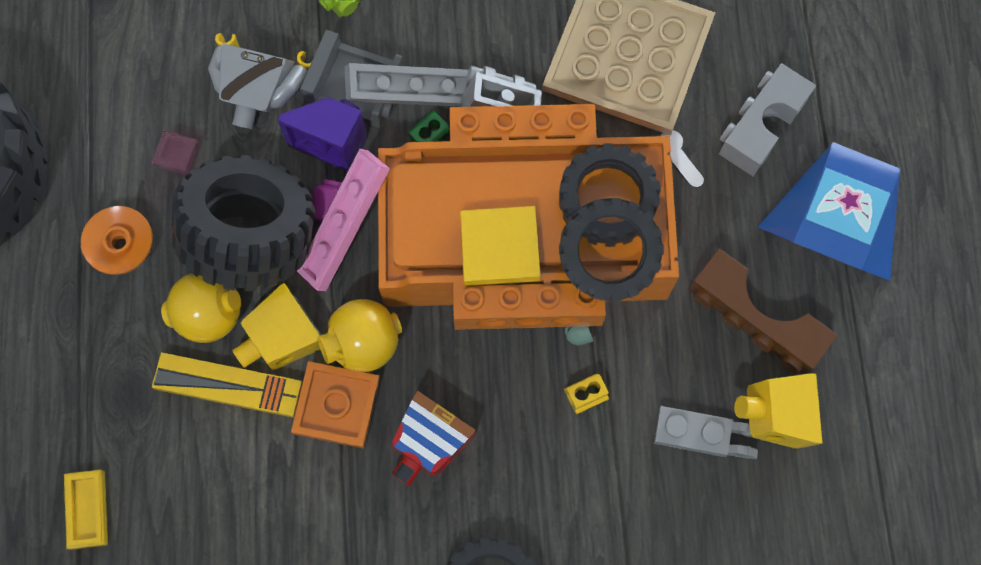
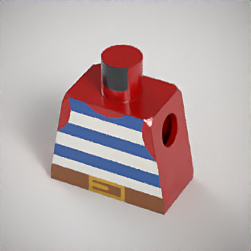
(428, 439)

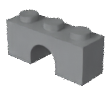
(780, 96)

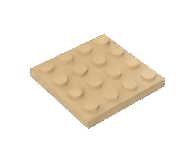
(630, 58)

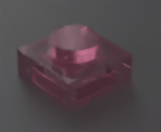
(175, 153)

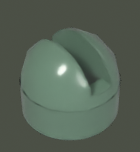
(578, 335)

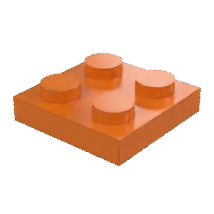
(335, 405)

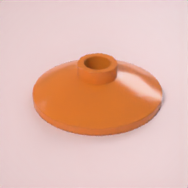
(106, 229)

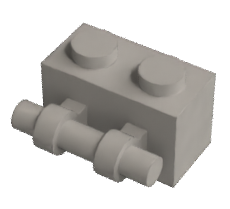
(495, 89)

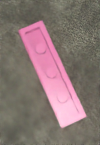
(343, 219)

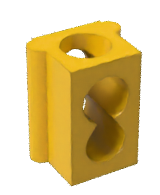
(592, 399)

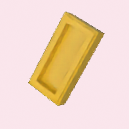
(85, 509)

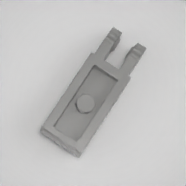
(701, 433)

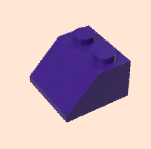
(326, 131)

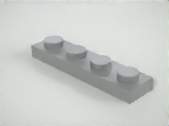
(405, 84)

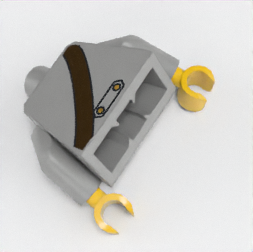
(253, 79)

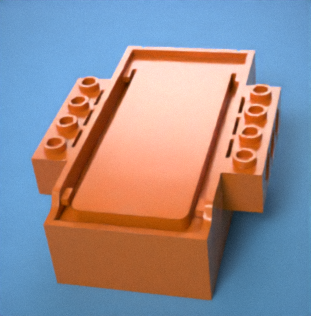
(505, 162)

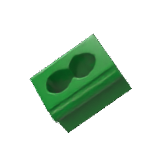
(425, 125)

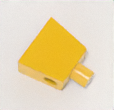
(277, 332)
(783, 411)

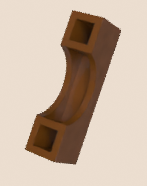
(796, 342)

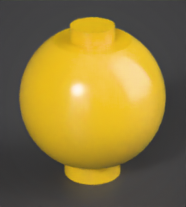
(200, 309)
(361, 336)

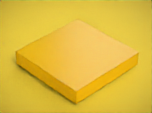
(500, 245)

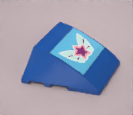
(842, 210)

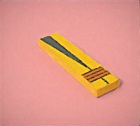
(227, 385)

